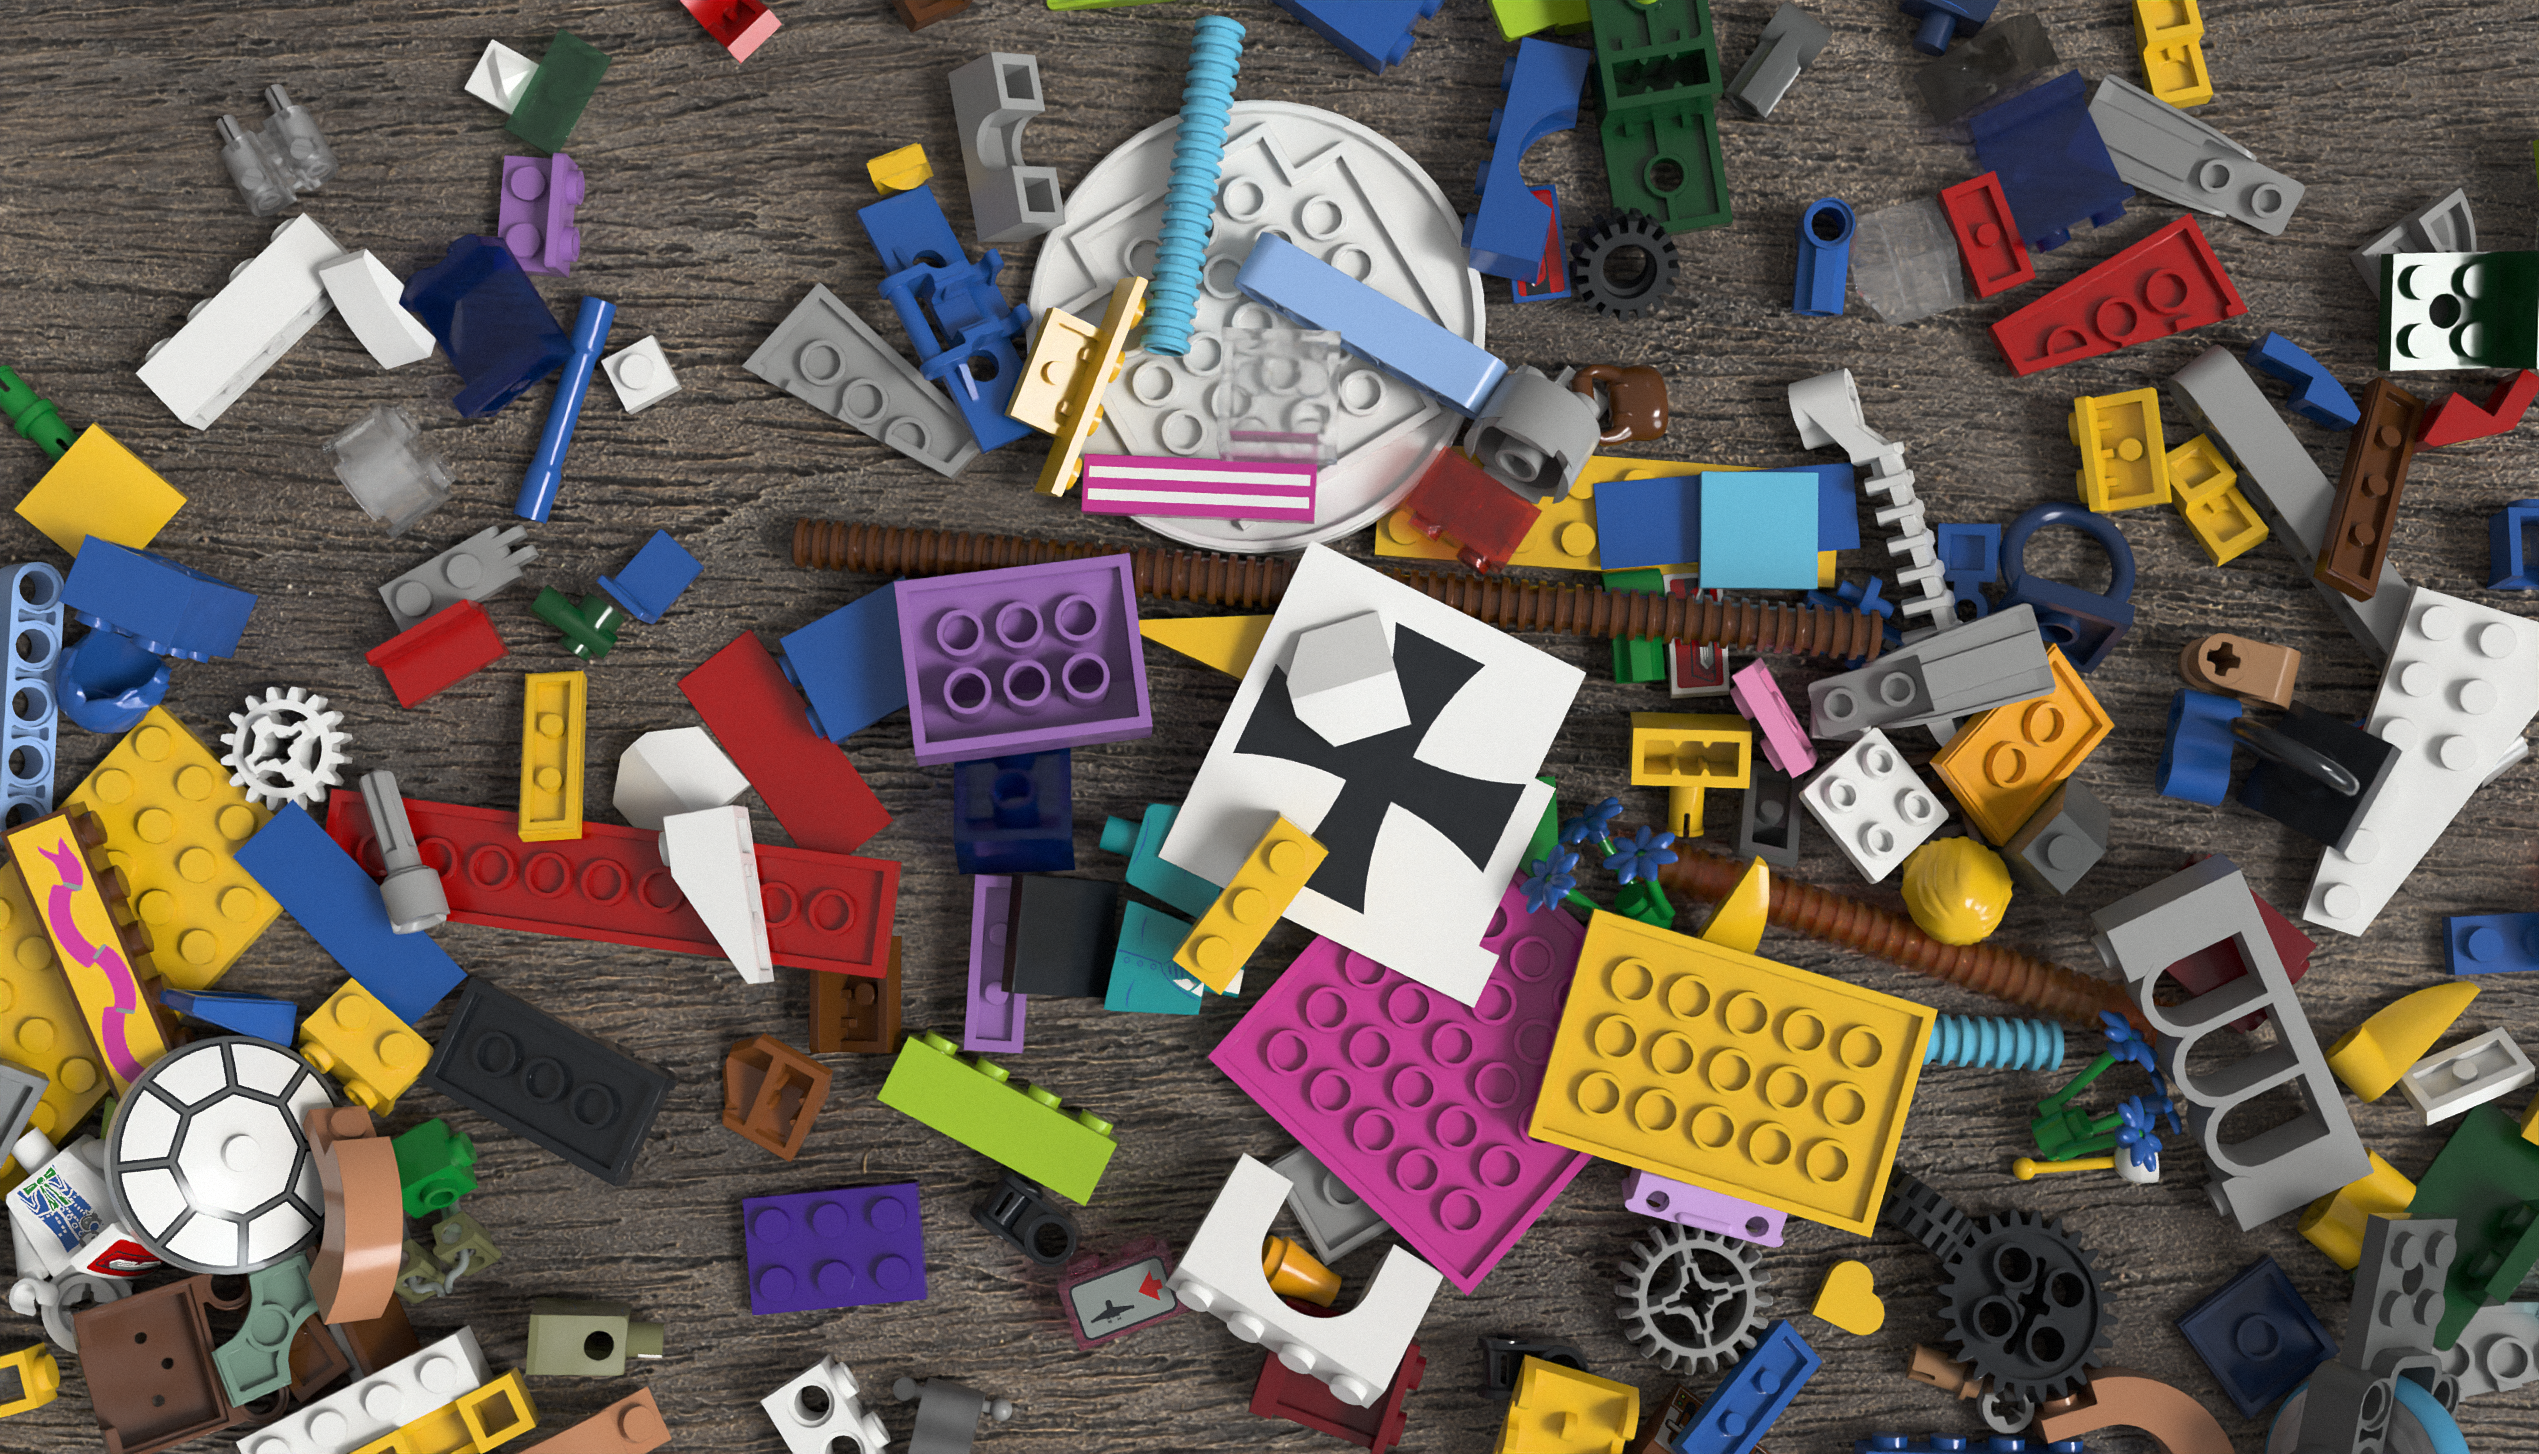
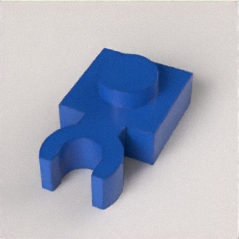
(1969, 559)

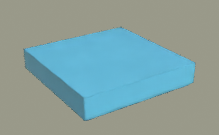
(1758, 530)

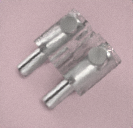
(279, 159)

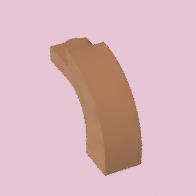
(362, 1215)
(2137, 1400)
(621, 1427)

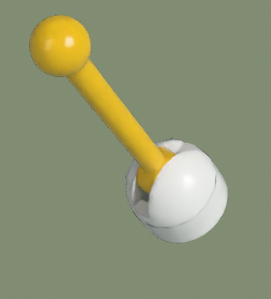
(2025, 1168)

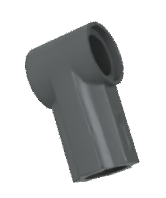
(1782, 53)

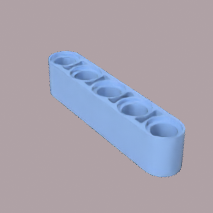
(1370, 325)
(35, 677)

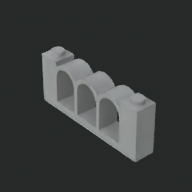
(2293, 1160)

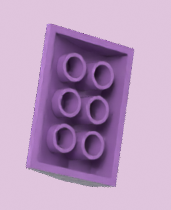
(1023, 659)

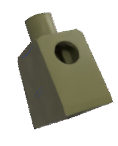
(562, 1341)

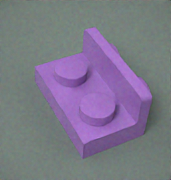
(539, 212)

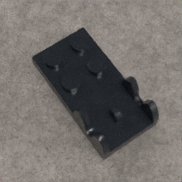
(548, 1081)

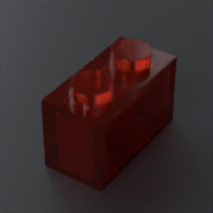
(1470, 512)

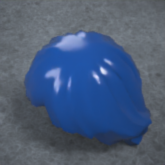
(109, 682)

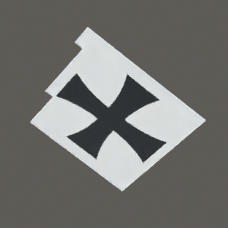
(1412, 818)

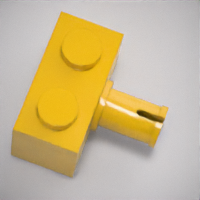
(1688, 756)

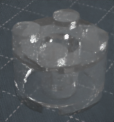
(390, 468)

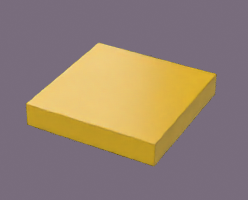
(101, 493)

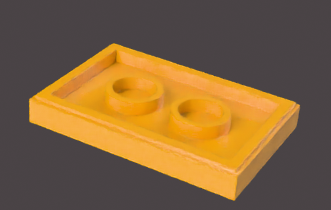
(2021, 752)

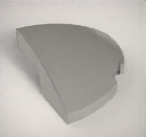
(2433, 228)

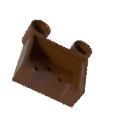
(129, 1374)

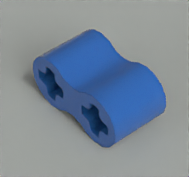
(2197, 748)

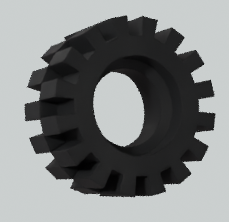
(1601, 240)

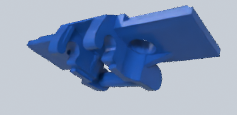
(961, 301)

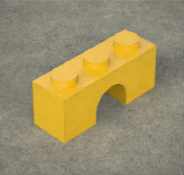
(1250, 903)
(467, 1424)

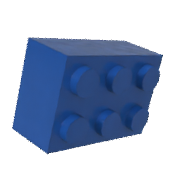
(156, 601)

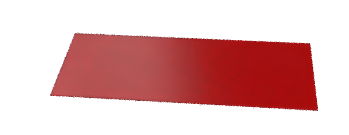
(774, 745)

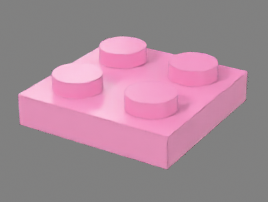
(1785, 738)

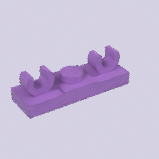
(992, 1017)

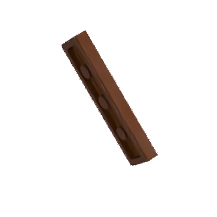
(2369, 490)

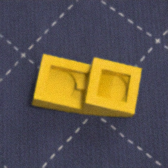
(2171, 51)
(2210, 503)

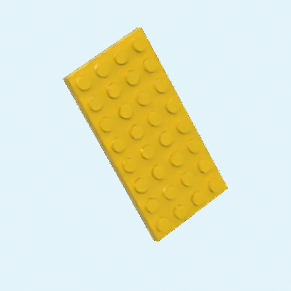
(174, 837)

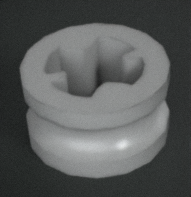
(2013, 1424)

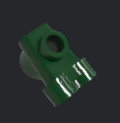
(586, 628)

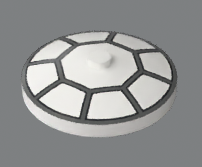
(216, 1156)

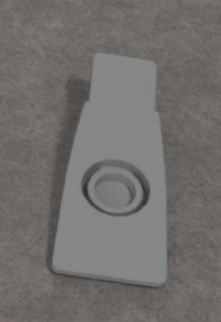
(2188, 160)
(1940, 676)

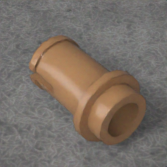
(1932, 1368)

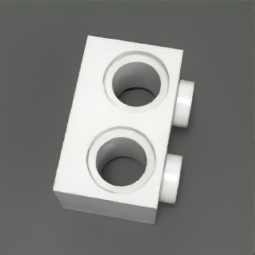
(814, 1431)

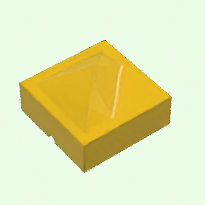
(900, 169)

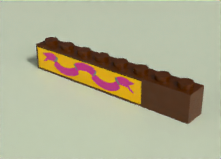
(96, 941)

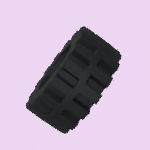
(1923, 1215)

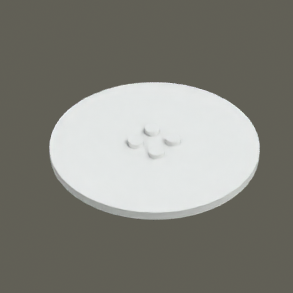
(1333, 195)

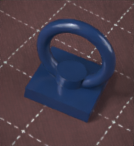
(2075, 620)

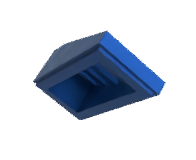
(238, 1012)

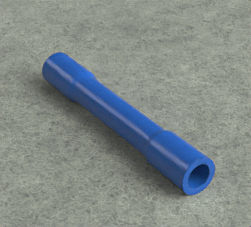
(544, 472)

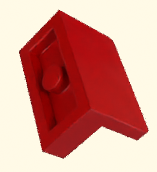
(439, 652)

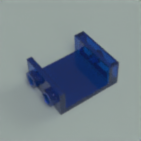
(2050, 162)
(487, 323)

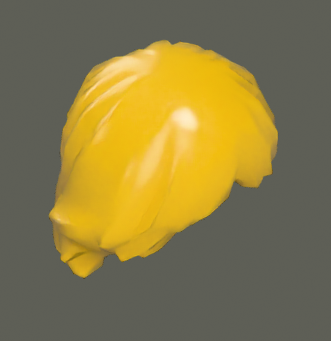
(1956, 889)

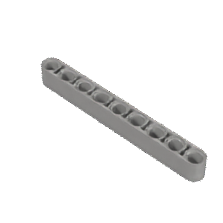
(2291, 496)

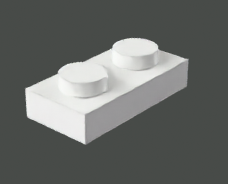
(2466, 1076)

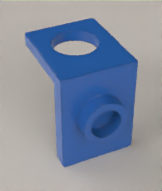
(653, 578)

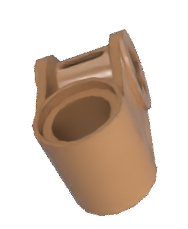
(2248, 669)

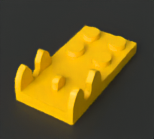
(1567, 1412)

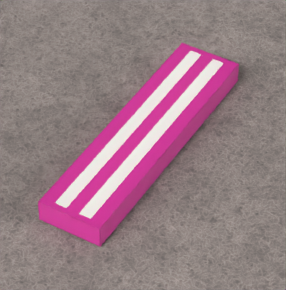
(1198, 489)

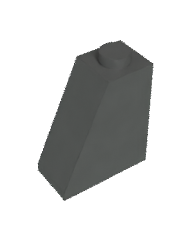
(2058, 841)

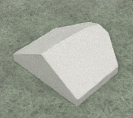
(1347, 681)
(674, 775)

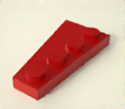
(2135, 297)

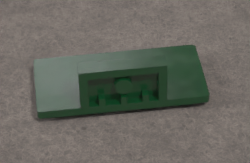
(2492, 1187)

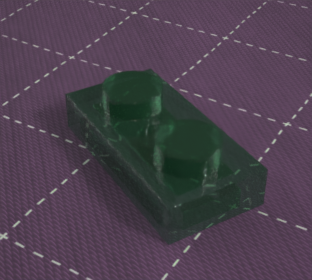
(557, 93)

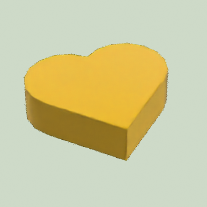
(1848, 1298)

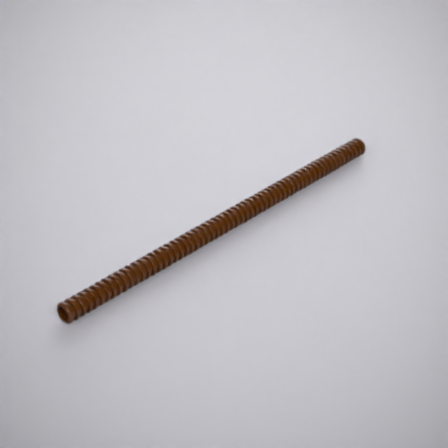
(1268, 581)

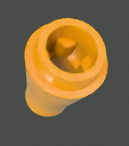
(1297, 1273)

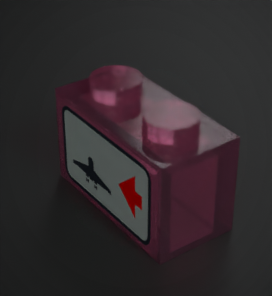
(1121, 1292)

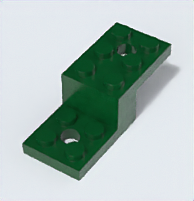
(1656, 105)
(2489, 310)

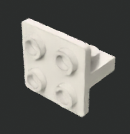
(1873, 805)

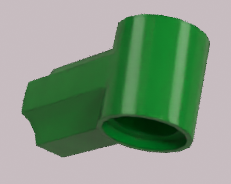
(1636, 659)

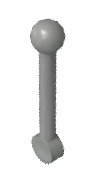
(907, 1388)

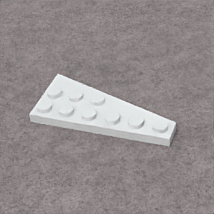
(2454, 703)

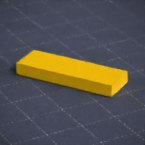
(553, 756)

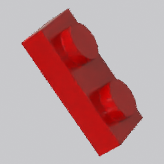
(1986, 235)

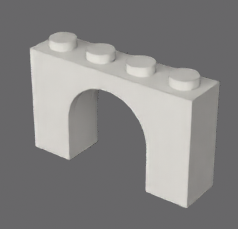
(1226, 1278)

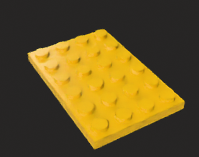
(1732, 1072)

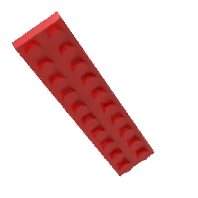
(615, 889)

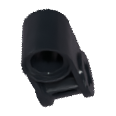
(1025, 1216)
(1515, 1348)

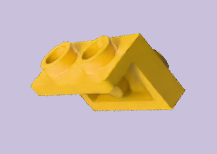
(2120, 451)
(364, 1047)

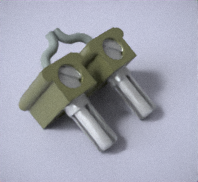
(459, 1244)

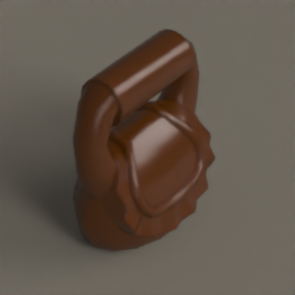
(1634, 400)

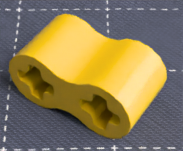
(2340, 1218)

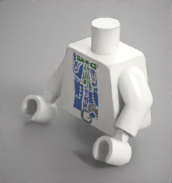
(54, 1212)

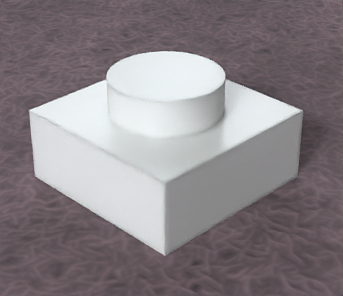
(641, 374)

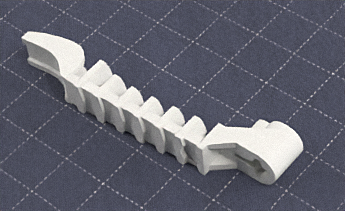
(1830, 412)

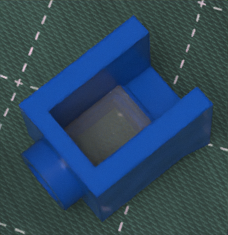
(2515, 546)

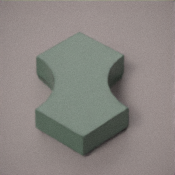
(258, 1354)

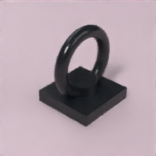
(2313, 772)

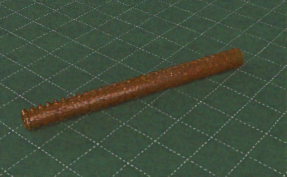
(1907, 943)

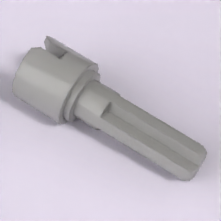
(410, 890)

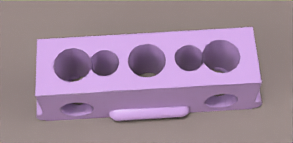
(1702, 1208)

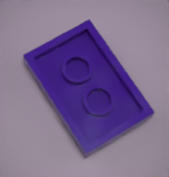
(835, 1247)

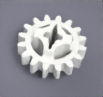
(270, 731)

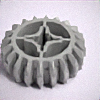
(1668, 1297)

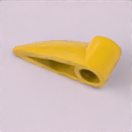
(1742, 912)
(2392, 1040)

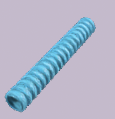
(1192, 185)
(1996, 1043)

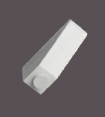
(718, 873)

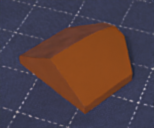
(773, 1093)

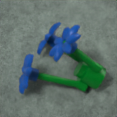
(1633, 859)
(2069, 1132)

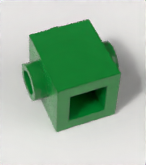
(434, 1166)

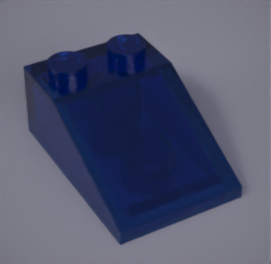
(1015, 813)

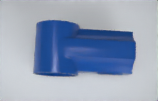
(1821, 263)

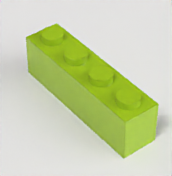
(1000, 1117)

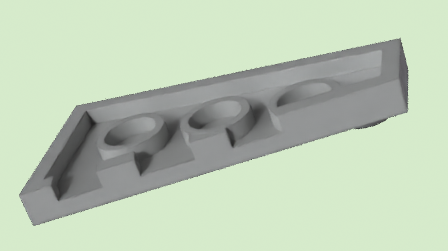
(857, 377)
(2496, 1349)

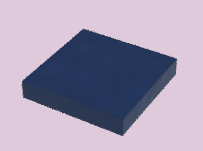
(2256, 1336)

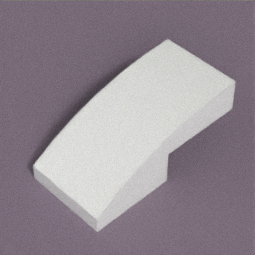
(370, 305)

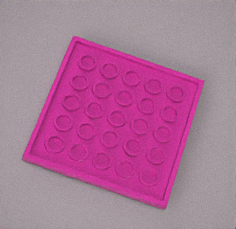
(1417, 1091)

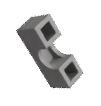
(991, 107)

